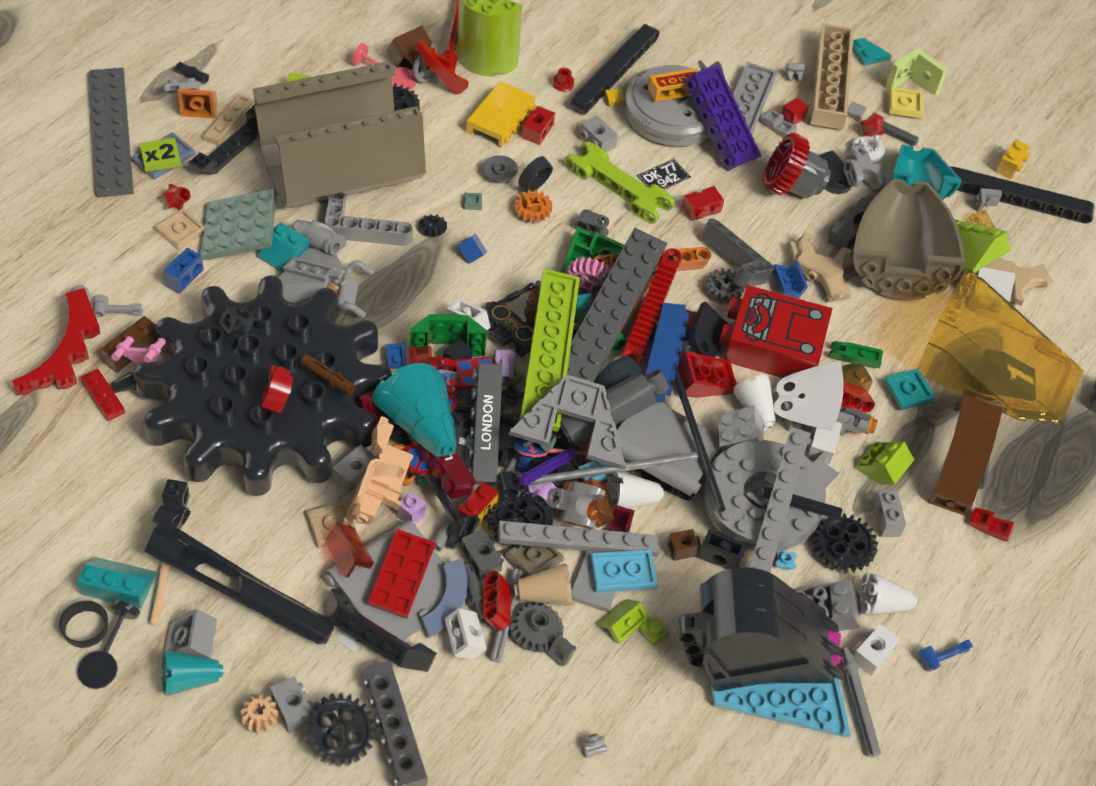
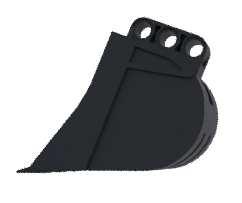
(758, 632)

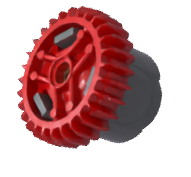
(795, 168)

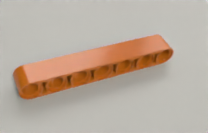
(690, 254)

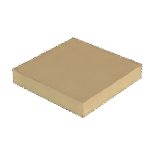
(180, 229)
(324, 519)

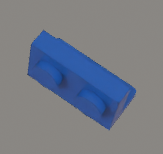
(790, 279)

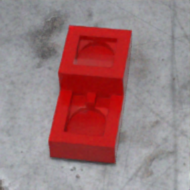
(987, 523)

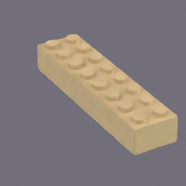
(832, 76)

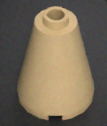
(546, 587)

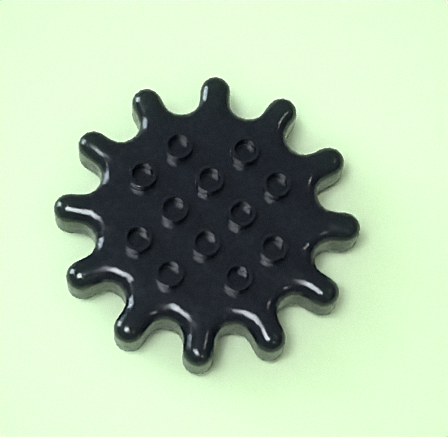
(218, 383)

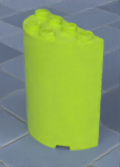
(489, 36)

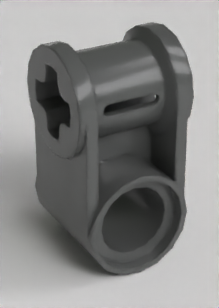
(592, 222)

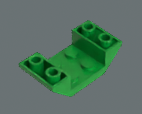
(447, 330)

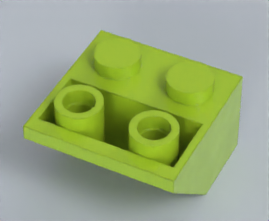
(885, 462)

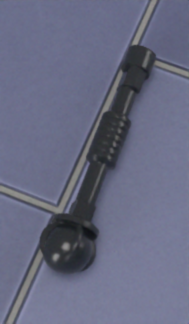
(514, 295)

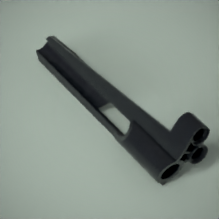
(186, 553)

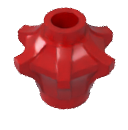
(873, 125)
(176, 196)

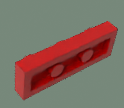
(103, 395)

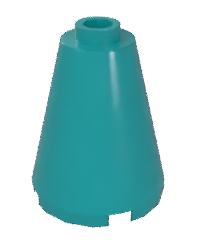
(188, 672)

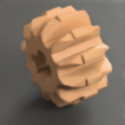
(264, 706)

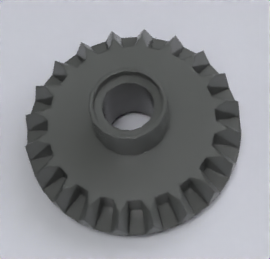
(528, 633)

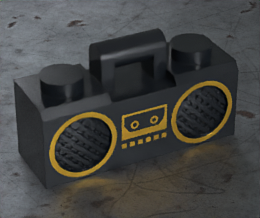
(510, 329)

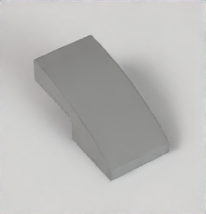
(775, 122)

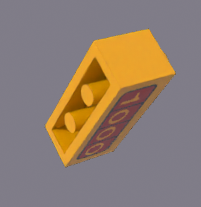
(670, 85)

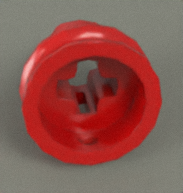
(563, 80)

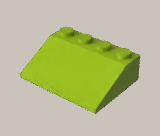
(981, 244)

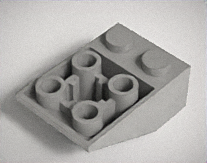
(838, 601)

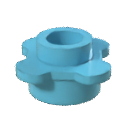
(782, 563)

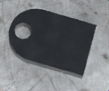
(837, 174)
(706, 331)

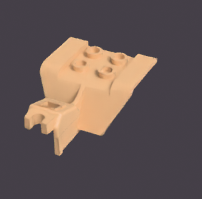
(381, 479)

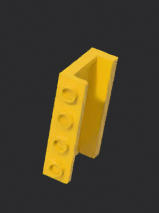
(501, 112)

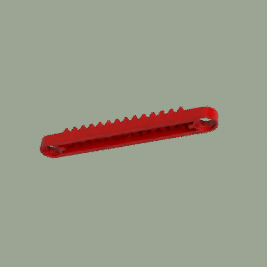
(652, 305)

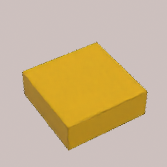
(614, 97)

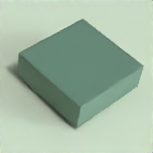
(473, 201)

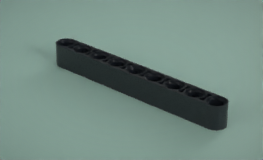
(614, 69)
(1027, 196)

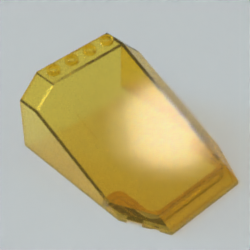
(999, 353)

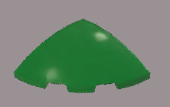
(589, 245)

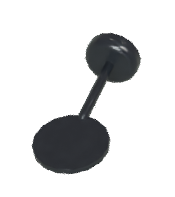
(100, 667)

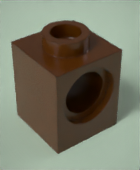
(680, 551)

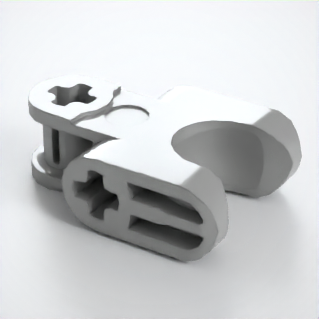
(860, 167)
(575, 503)

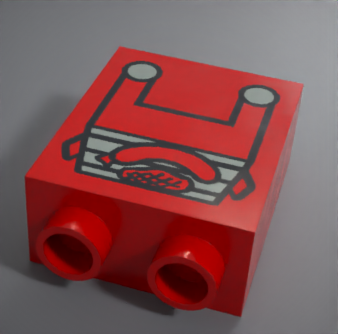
(775, 332)

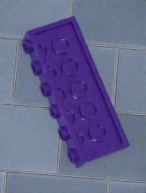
(722, 117)

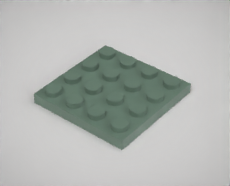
(239, 224)

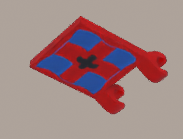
(464, 370)

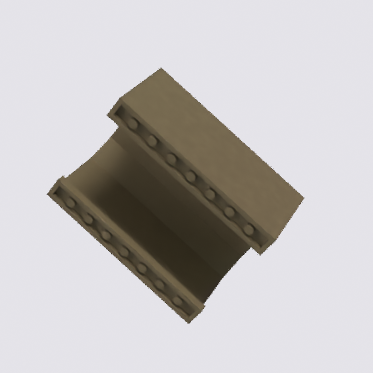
(337, 135)

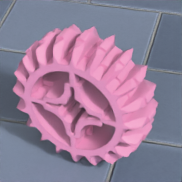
(591, 274)

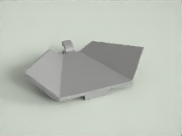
(310, 273)

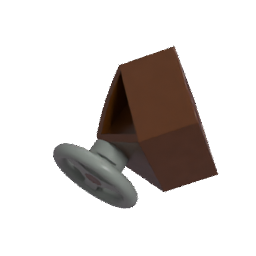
(405, 53)

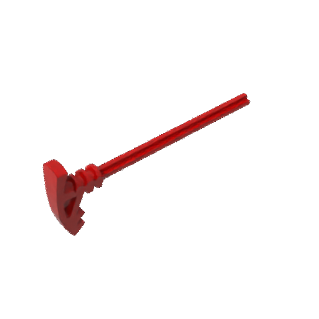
(445, 64)

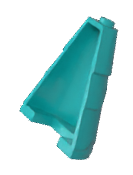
(420, 405)

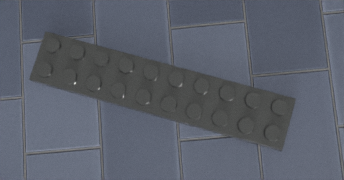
(111, 132)
(614, 304)

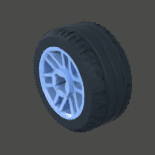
(618, 371)

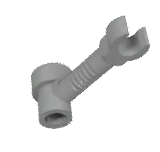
(101, 306)

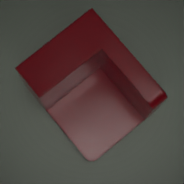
(622, 519)

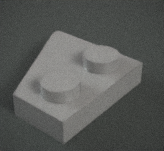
(189, 83)

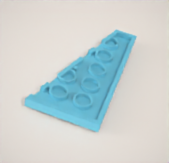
(800, 704)

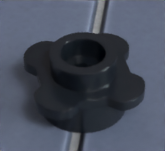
(512, 399)

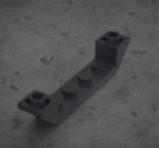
(230, 148)
(375, 637)

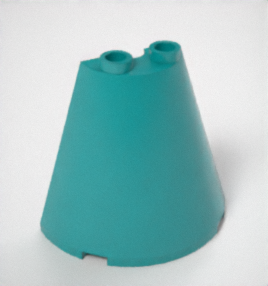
(926, 167)

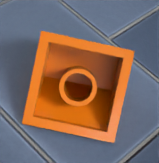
(197, 103)

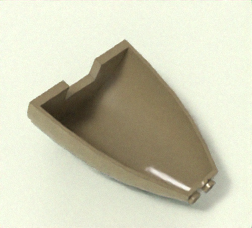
(908, 242)

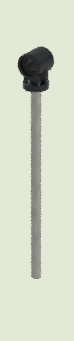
(509, 483)

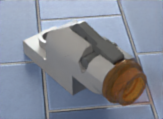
(856, 421)

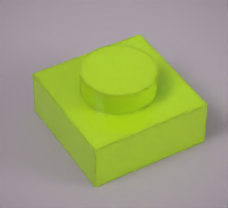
(654, 630)

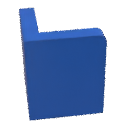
(472, 248)

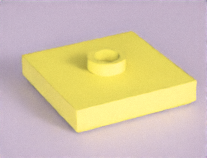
(906, 102)

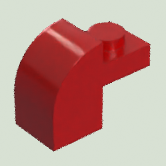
(277, 389)

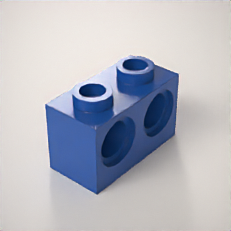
(183, 270)

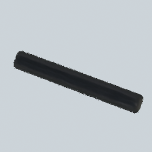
(810, 504)

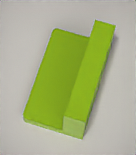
(624, 619)

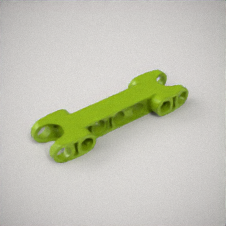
(641, 198)

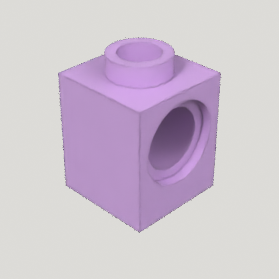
(412, 508)

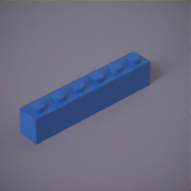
(668, 344)

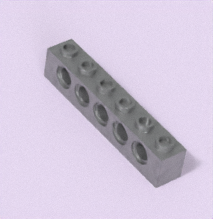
(383, 675)

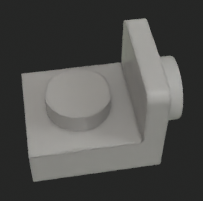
(987, 197)

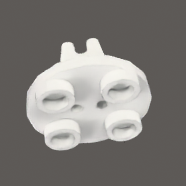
(872, 145)

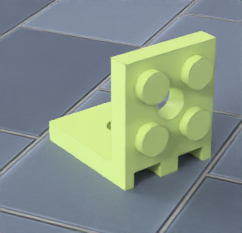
(915, 67)

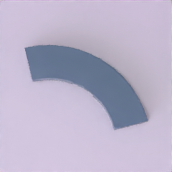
(453, 598)

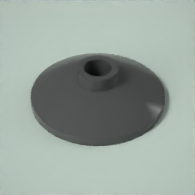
(500, 168)

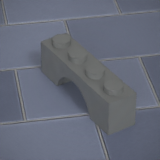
(845, 232)

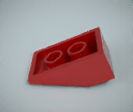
(706, 375)

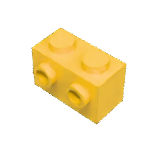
(1013, 159)

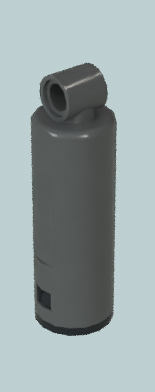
(625, 401)

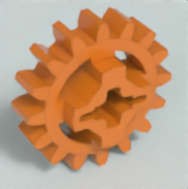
(533, 206)

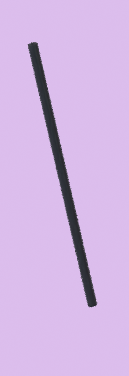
(699, 443)

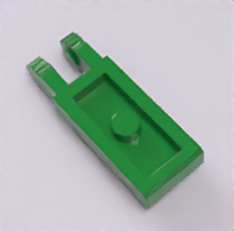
(856, 353)

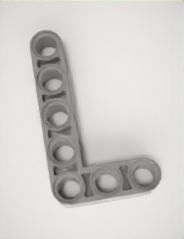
(366, 229)

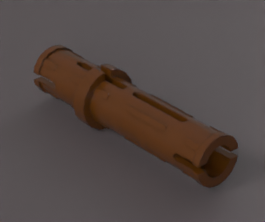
(334, 379)

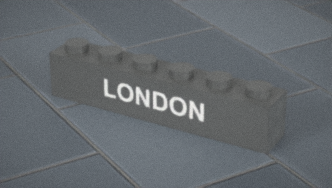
(485, 423)

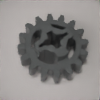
(722, 285)

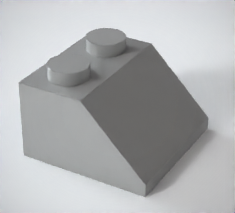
(192, 634)

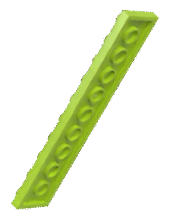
(550, 338)

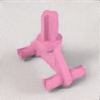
(138, 355)

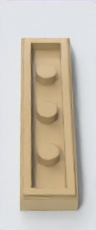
(228, 119)

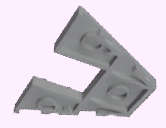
(580, 400)

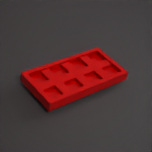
(401, 573)

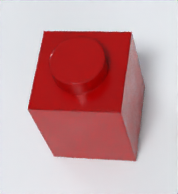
(794, 111)

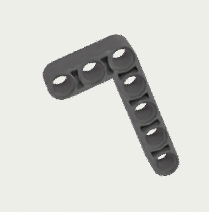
(753, 267)

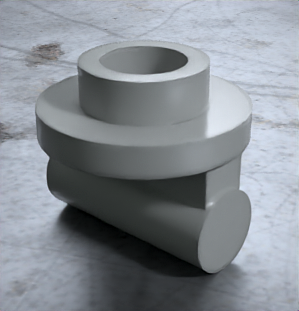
(594, 745)

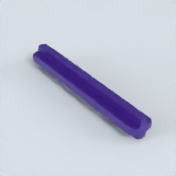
(547, 467)

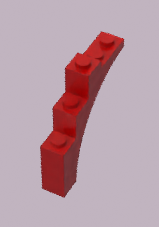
(72, 349)

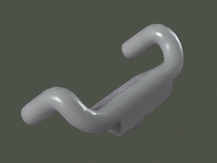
(348, 291)

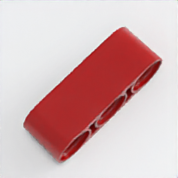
(857, 398)
(497, 600)

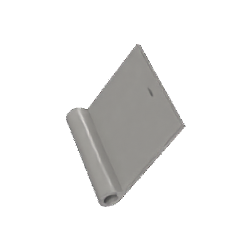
(662, 433)
(362, 580)

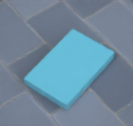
(623, 571)

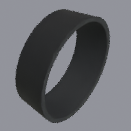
(535, 174)
(76, 608)

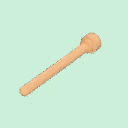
(157, 605)

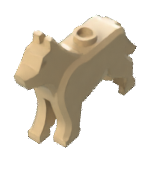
(823, 268)
(1024, 278)

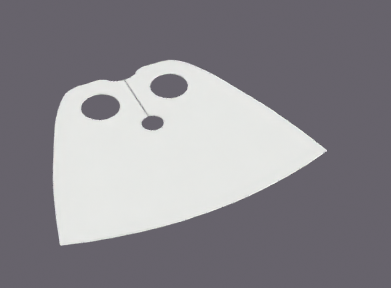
(822, 396)

